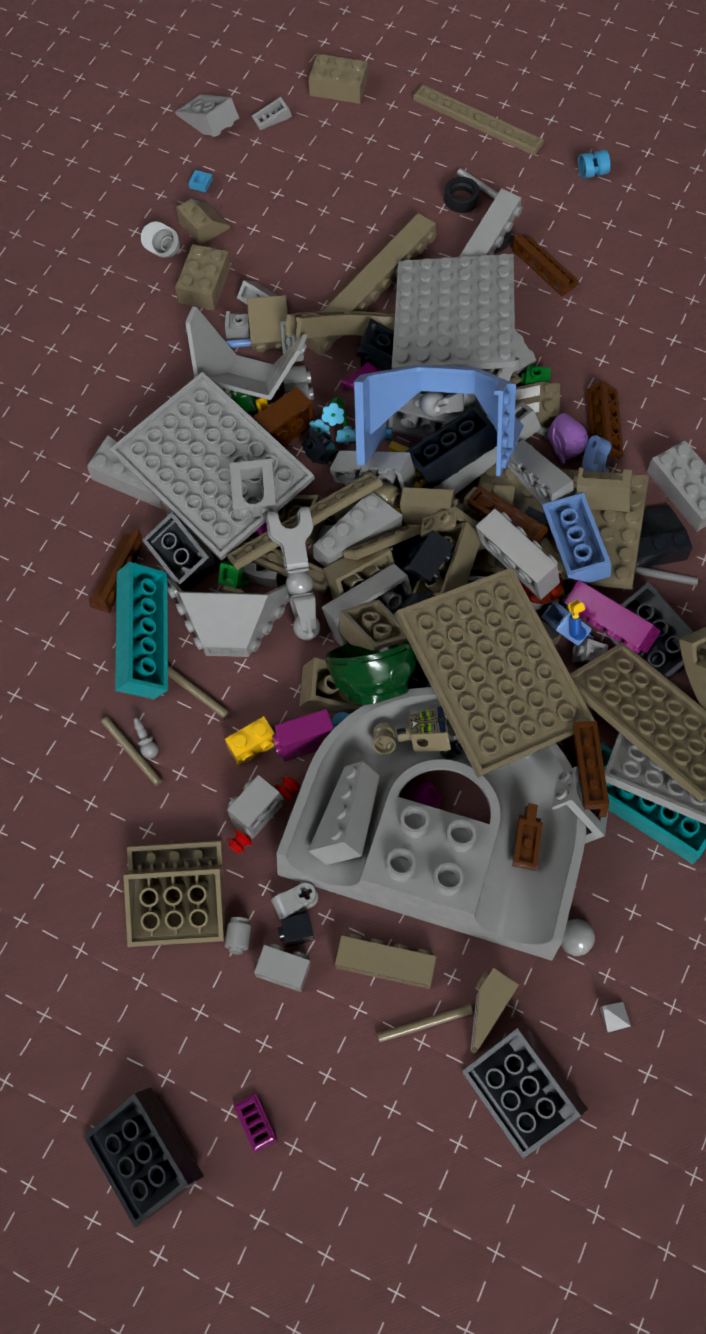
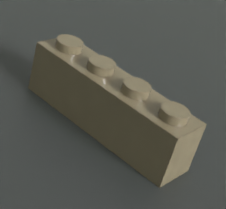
(385, 961)

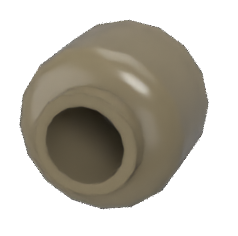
(389, 494)

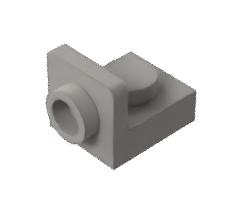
(588, 651)

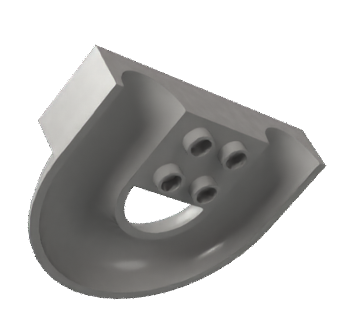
(435, 860)

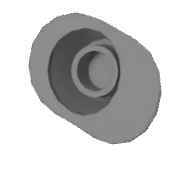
(160, 239)

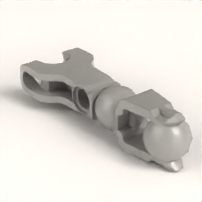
(436, 403)
(296, 565)

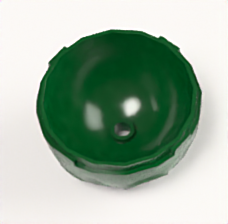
(370, 674)

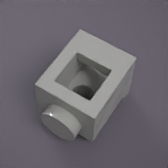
(237, 326)

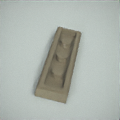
(382, 542)

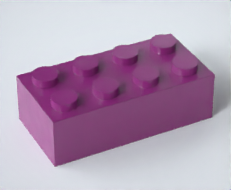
(617, 620)

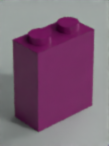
(302, 735)

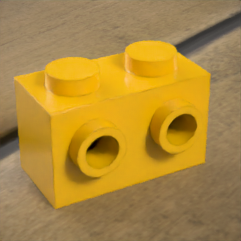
(250, 741)

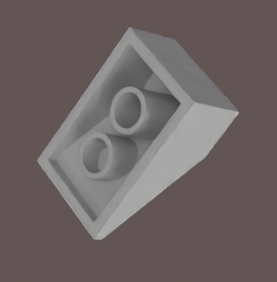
(209, 114)

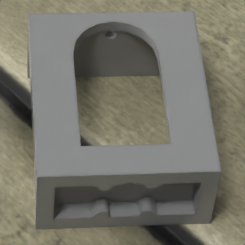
(250, 470)
(566, 794)

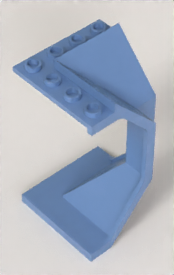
(385, 392)

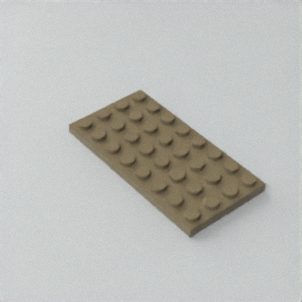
(648, 713)

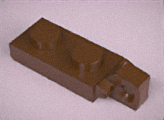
(527, 839)

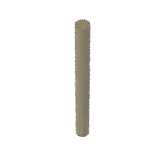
(220, 710)
(132, 752)
(424, 1023)

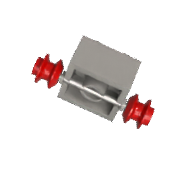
(256, 807)

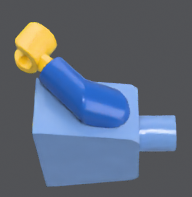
(568, 621)

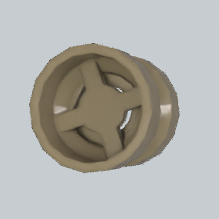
(384, 738)

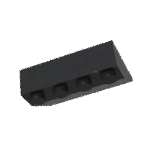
(662, 538)
(666, 651)
(524, 1091)
(143, 1156)

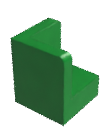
(230, 576)

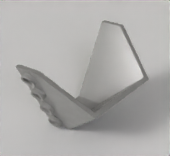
(233, 372)
(229, 621)

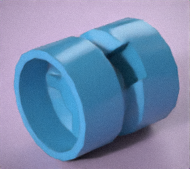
(595, 163)

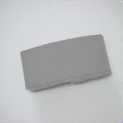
(263, 578)

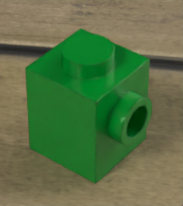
(535, 374)

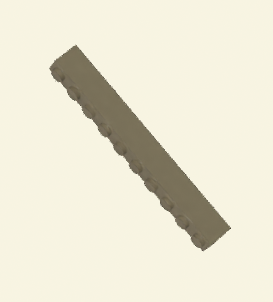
(378, 274)

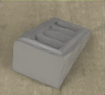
(281, 114)

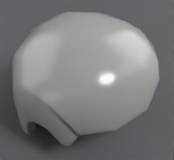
(578, 937)

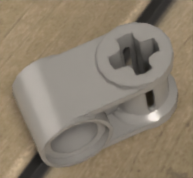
(293, 902)

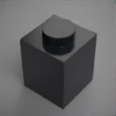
(296, 930)

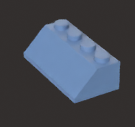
(577, 538)

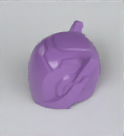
(567, 437)

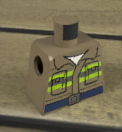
(427, 730)

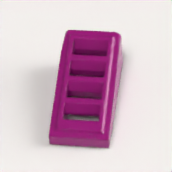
(265, 1142)

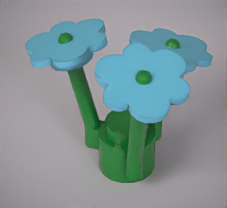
(335, 414)

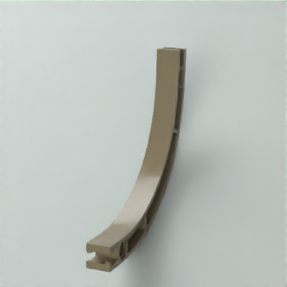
(334, 323)

